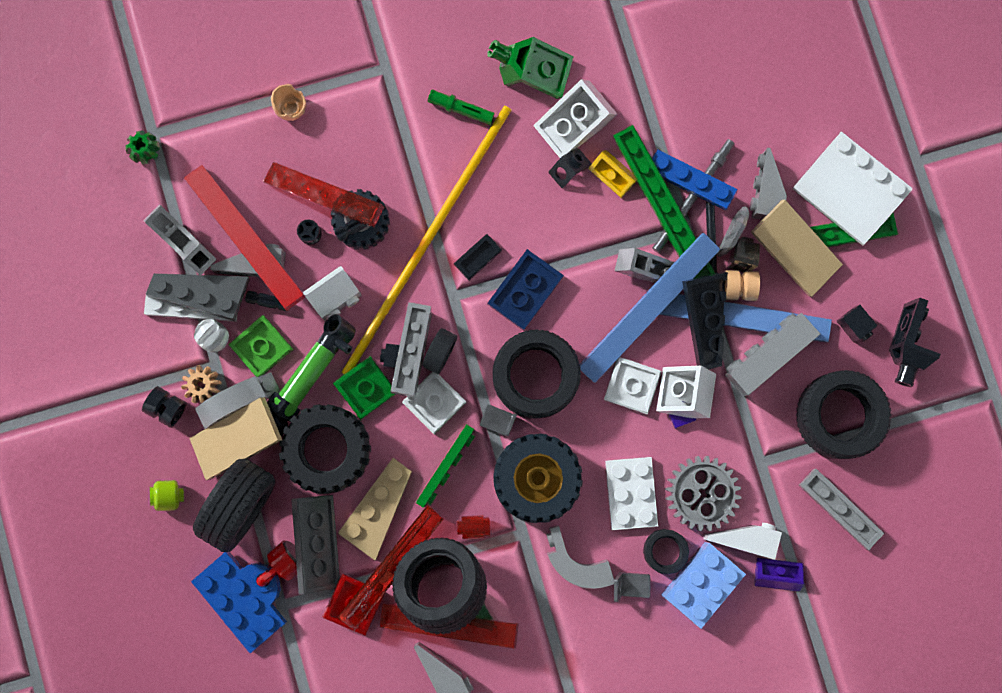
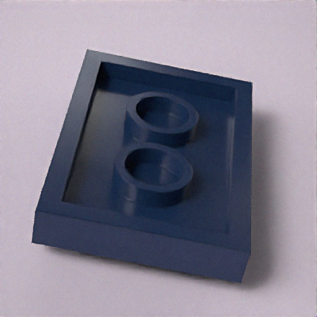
(525, 289)

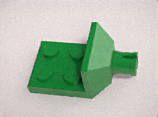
(533, 64)

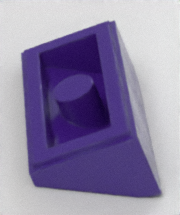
(779, 574)

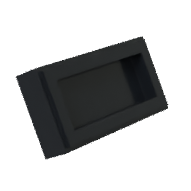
(477, 257)

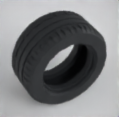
(548, 343)
(875, 409)
(233, 505)
(421, 560)

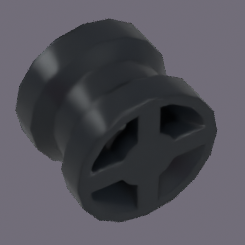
(306, 228)

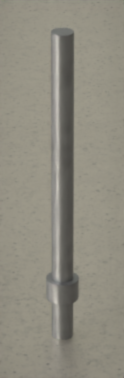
(717, 161)

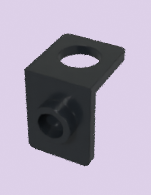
(572, 163)

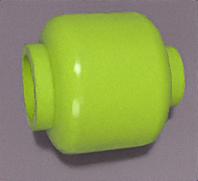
(166, 495)

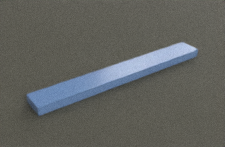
(648, 307)
(750, 317)

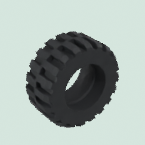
(294, 442)

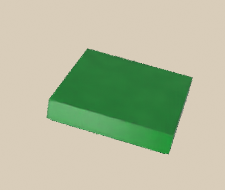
(364, 387)

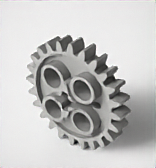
(719, 505)

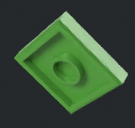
(261, 346)

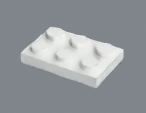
(631, 493)

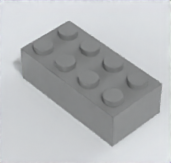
(772, 354)

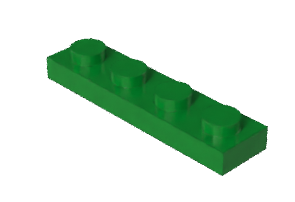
(441, 475)

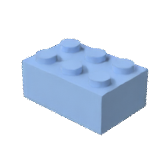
(703, 584)

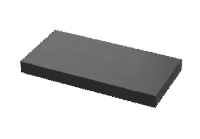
(315, 543)

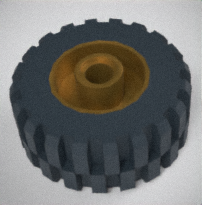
(537, 478)

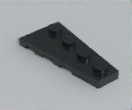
(705, 312)

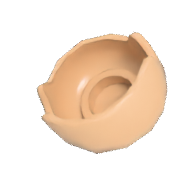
(288, 102)

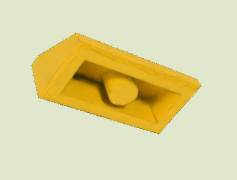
(613, 173)

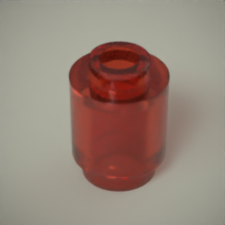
(473, 527)

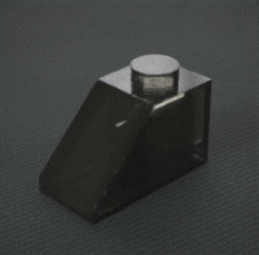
(744, 255)

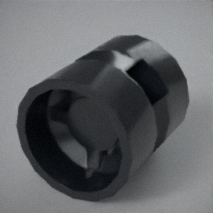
(159, 400)

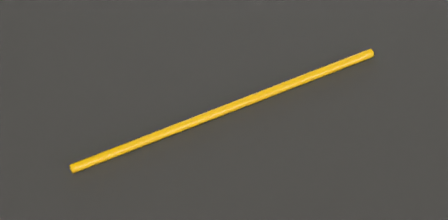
(427, 239)

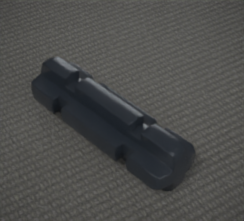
(350, 228)
(263, 300)

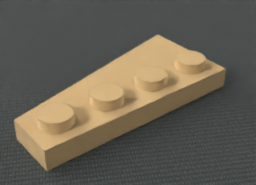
(374, 514)

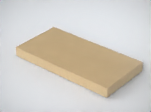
(796, 248)
(235, 438)

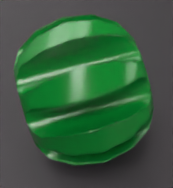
(138, 150)

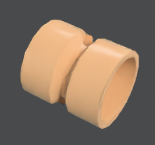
(742, 285)

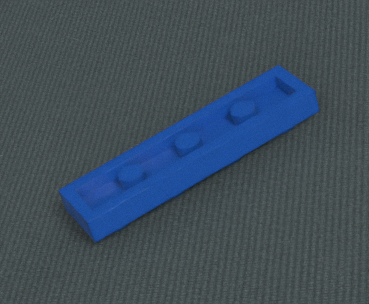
(694, 180)

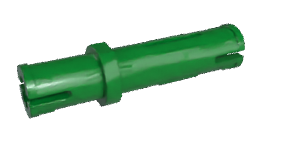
(461, 107)

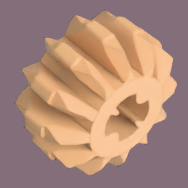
(203, 376)

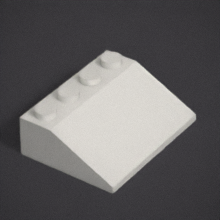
(852, 188)

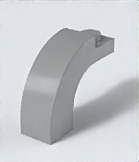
(180, 239)
(235, 398)
(583, 575)

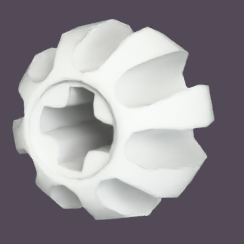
(211, 335)

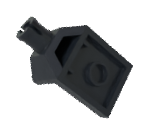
(903, 351)

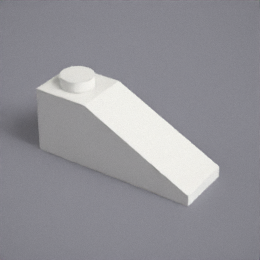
(754, 539)

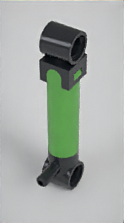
(335, 336)

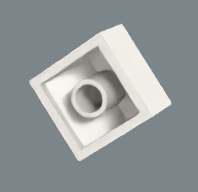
(332, 293)
(686, 384)

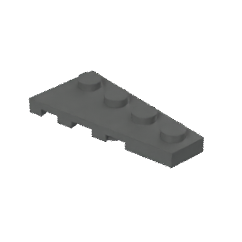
(203, 293)

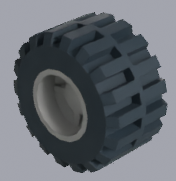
(369, 235)

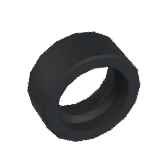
(439, 351)
(683, 555)

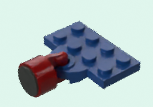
(247, 594)

